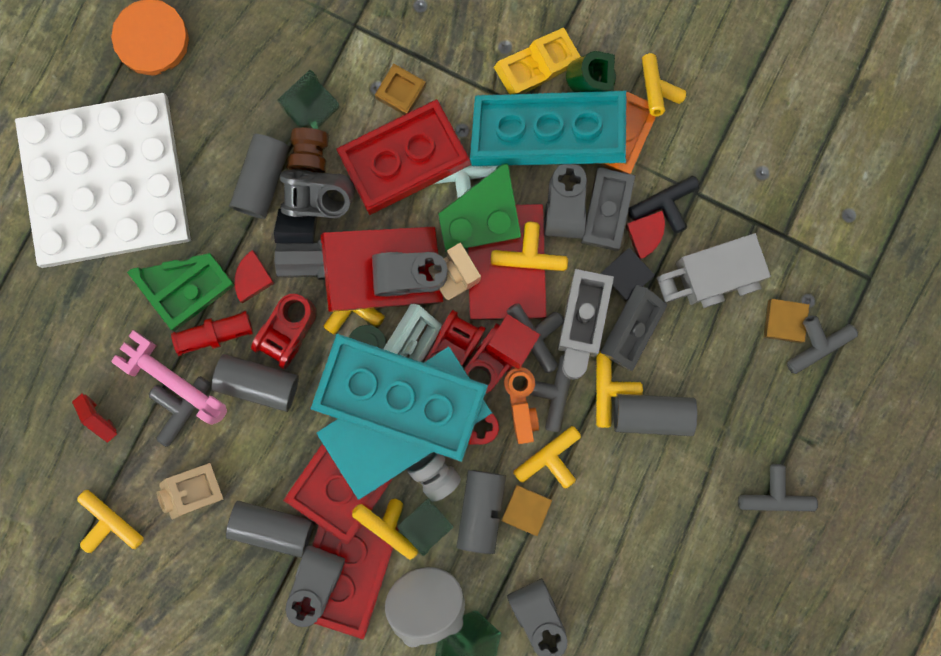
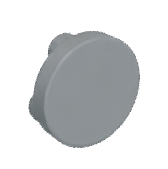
(425, 606)

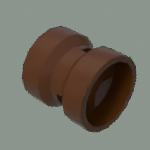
(308, 149)

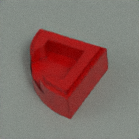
(646, 233)
(251, 277)
(92, 420)

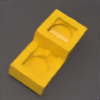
(538, 63)

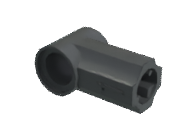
(299, 260)

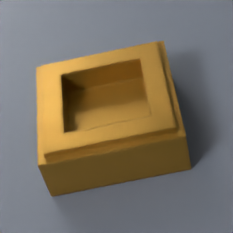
(400, 89)
(786, 320)
(526, 510)

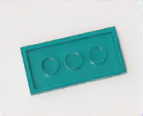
(549, 128)
(399, 397)
(373, 458)

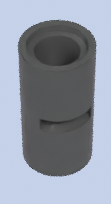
(259, 176)
(255, 382)
(655, 415)
(479, 512)
(269, 529)

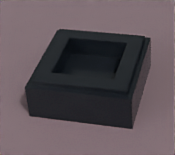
(294, 229)
(627, 273)

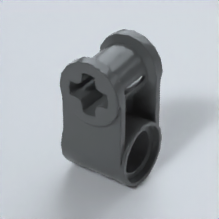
(307, 193)
(566, 209)
(399, 273)
(314, 579)
(536, 614)

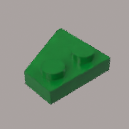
(482, 213)
(182, 287)

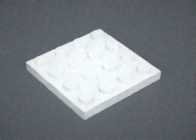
(102, 180)

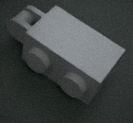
(717, 271)
(584, 320)

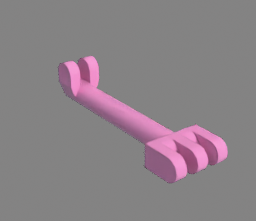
(209, 407)

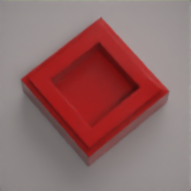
(513, 341)

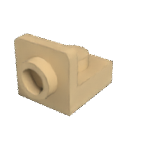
(460, 274)
(189, 491)

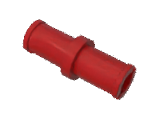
(211, 333)

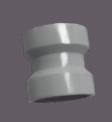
(435, 476)

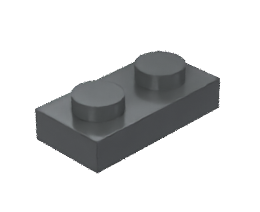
(608, 209)
(634, 327)

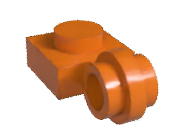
(524, 418)

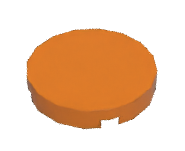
(150, 37)

